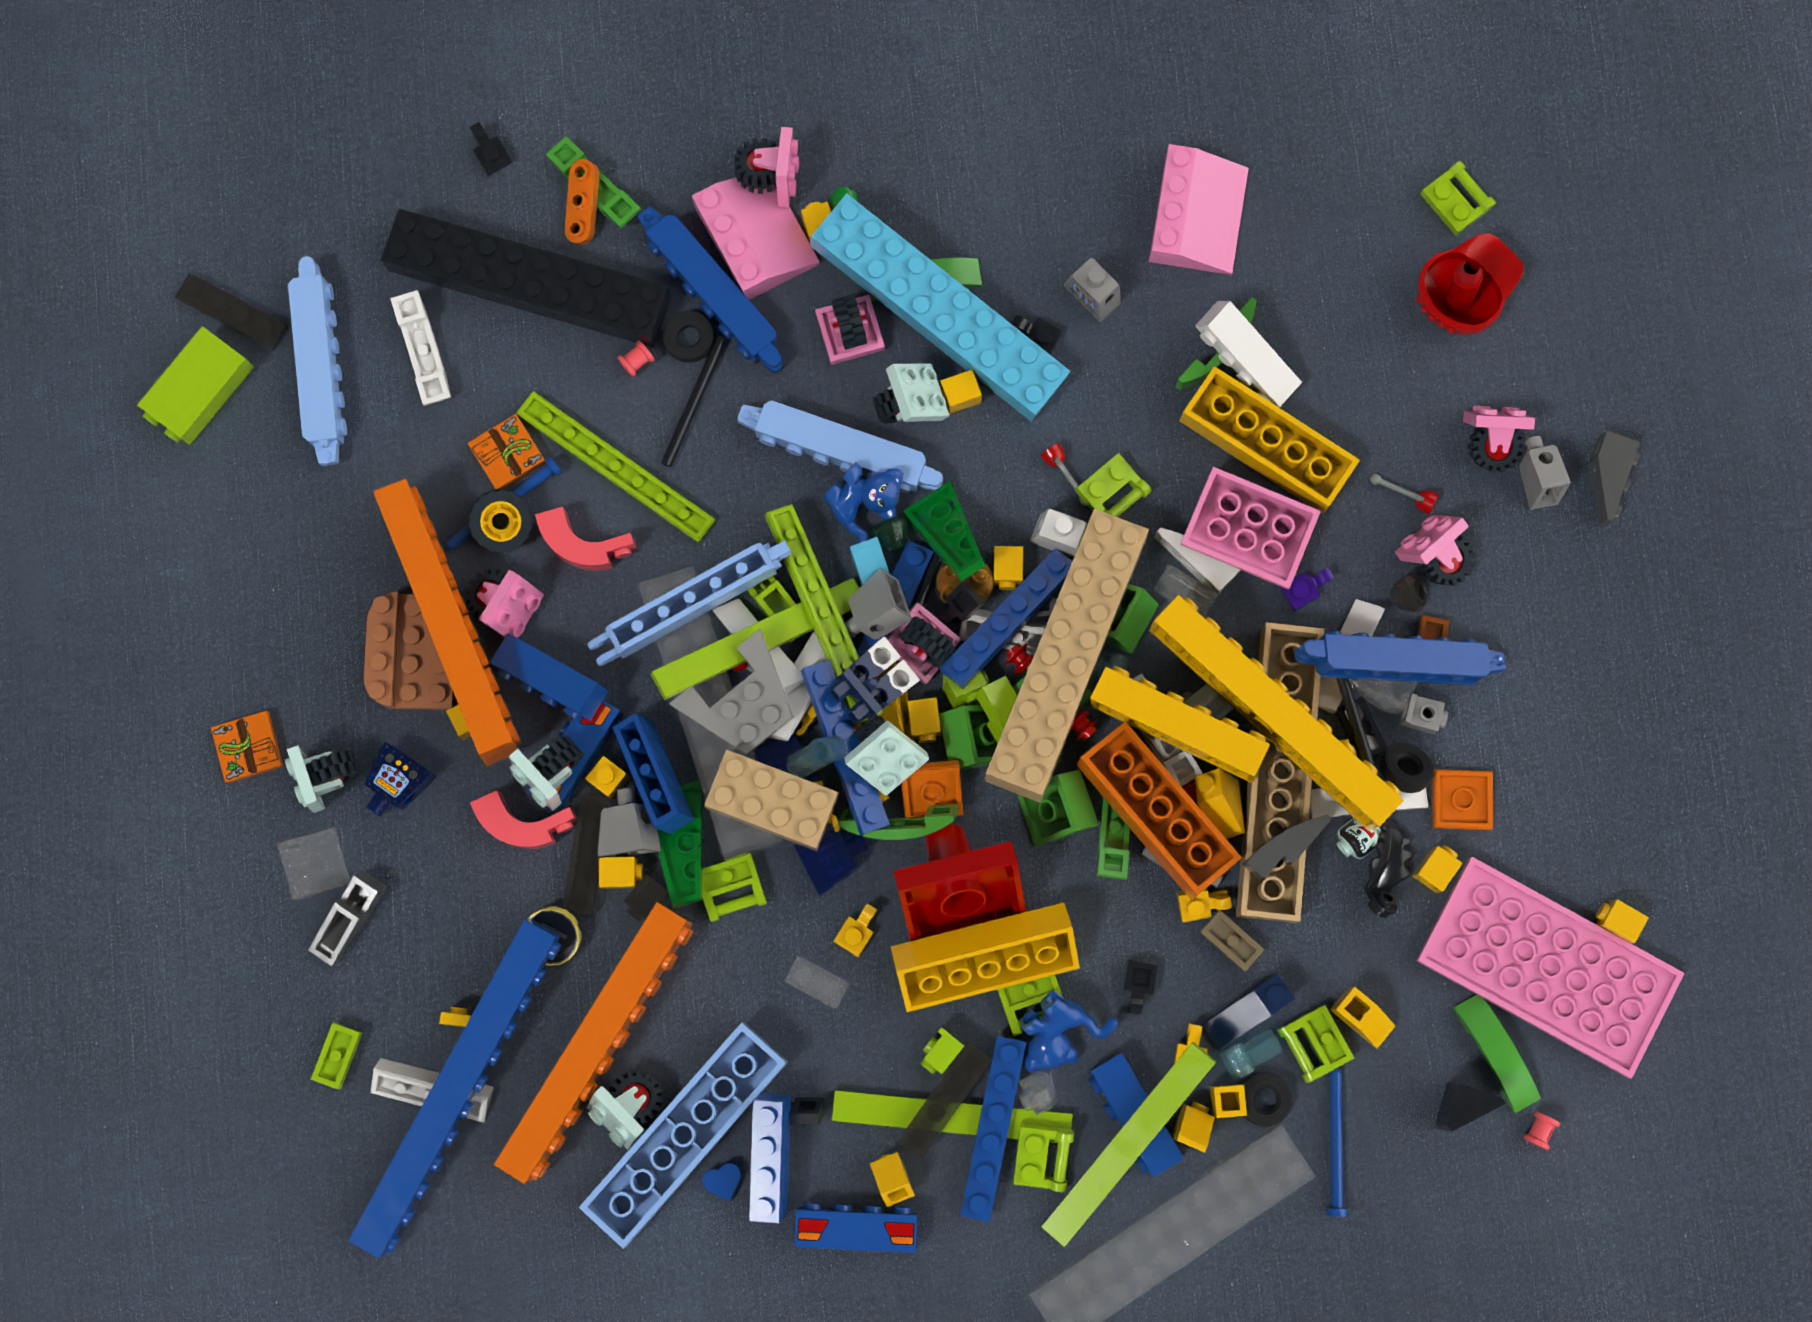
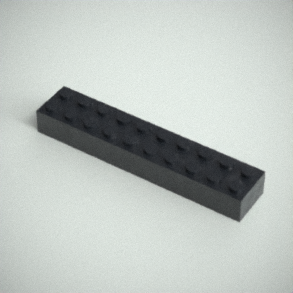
(526, 278)

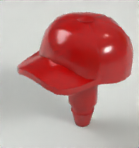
(1468, 284)

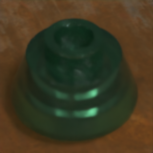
(891, 534)

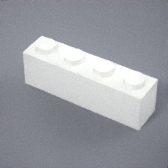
(1247, 353)

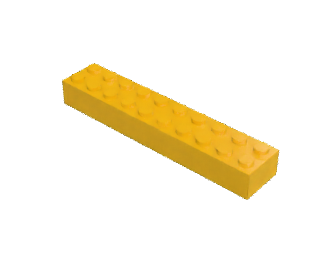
(1276, 714)

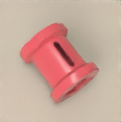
(636, 358)
(1541, 1130)

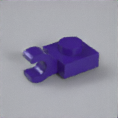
(1304, 589)

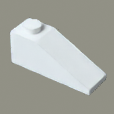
(1207, 570)

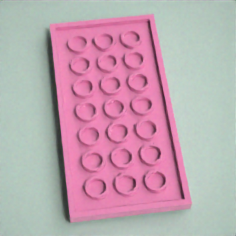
(1550, 967)

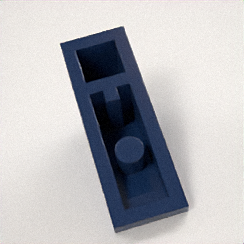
(1248, 1011)

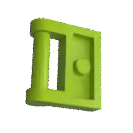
(1451, 204)
(1107, 482)
(727, 878)
(1024, 995)
(1324, 1038)
(1033, 1153)

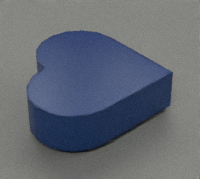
(723, 1180)

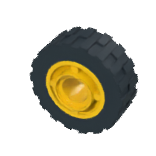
(518, 524)

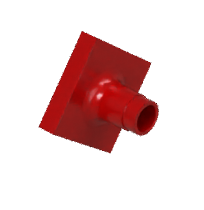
(959, 885)

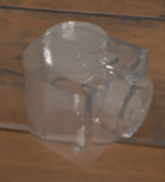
(1038, 1092)

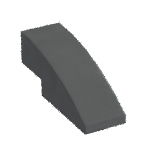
(1285, 846)
(347, 917)

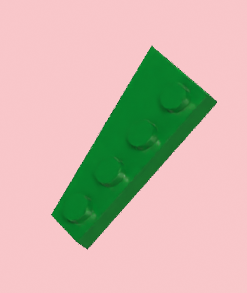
(946, 530)
(683, 853)

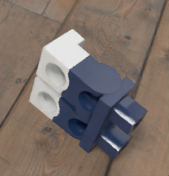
(864, 685)

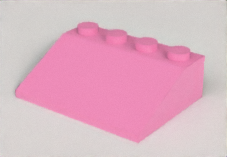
(1198, 211)
(754, 236)
(1250, 528)

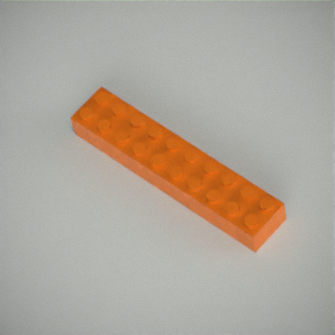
(449, 628)
(593, 1045)

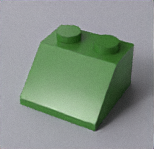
(1131, 619)
(968, 736)
(1063, 810)

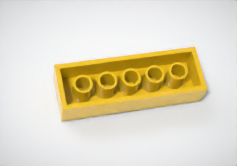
(1269, 440)
(1179, 723)
(985, 957)

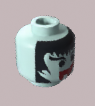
(1357, 840)

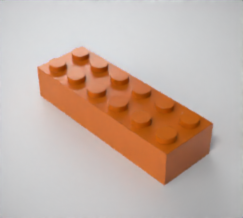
(1158, 810)

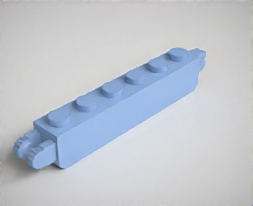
(316, 361)
(837, 444)
(690, 600)

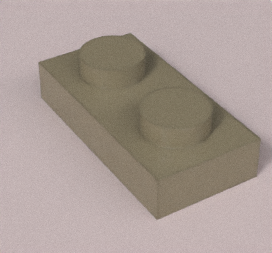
(1232, 941)

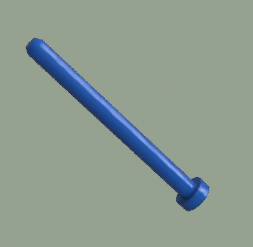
(520, 490)
(1336, 1146)

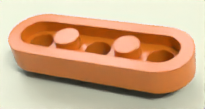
(585, 213)

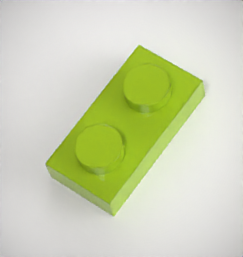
(336, 1056)

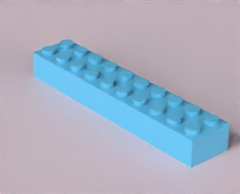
(938, 307)

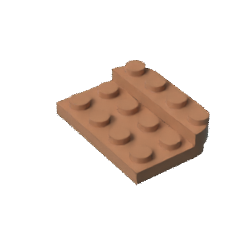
(402, 659)

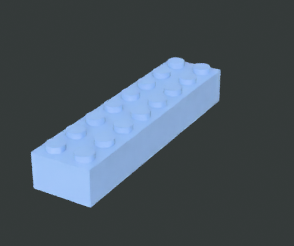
(683, 1135)

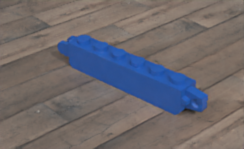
(712, 287)
(1400, 658)

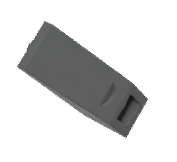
(1610, 470)

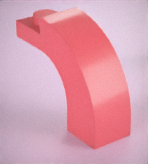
(579, 553)
(501, 823)

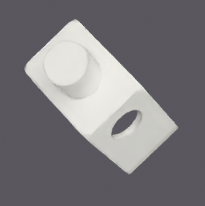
(1058, 532)

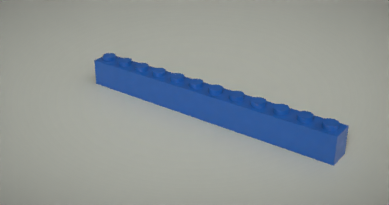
(454, 1089)

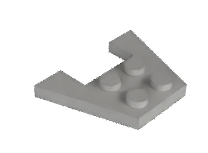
(749, 710)

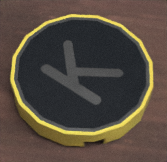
(564, 924)

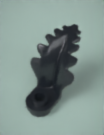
(1387, 869)

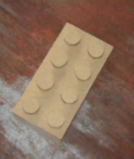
(771, 800)

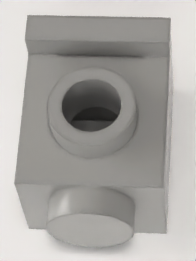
(1413, 714)

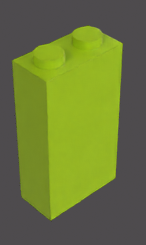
(194, 386)

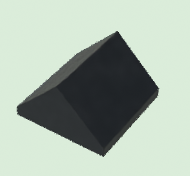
(1464, 1105)

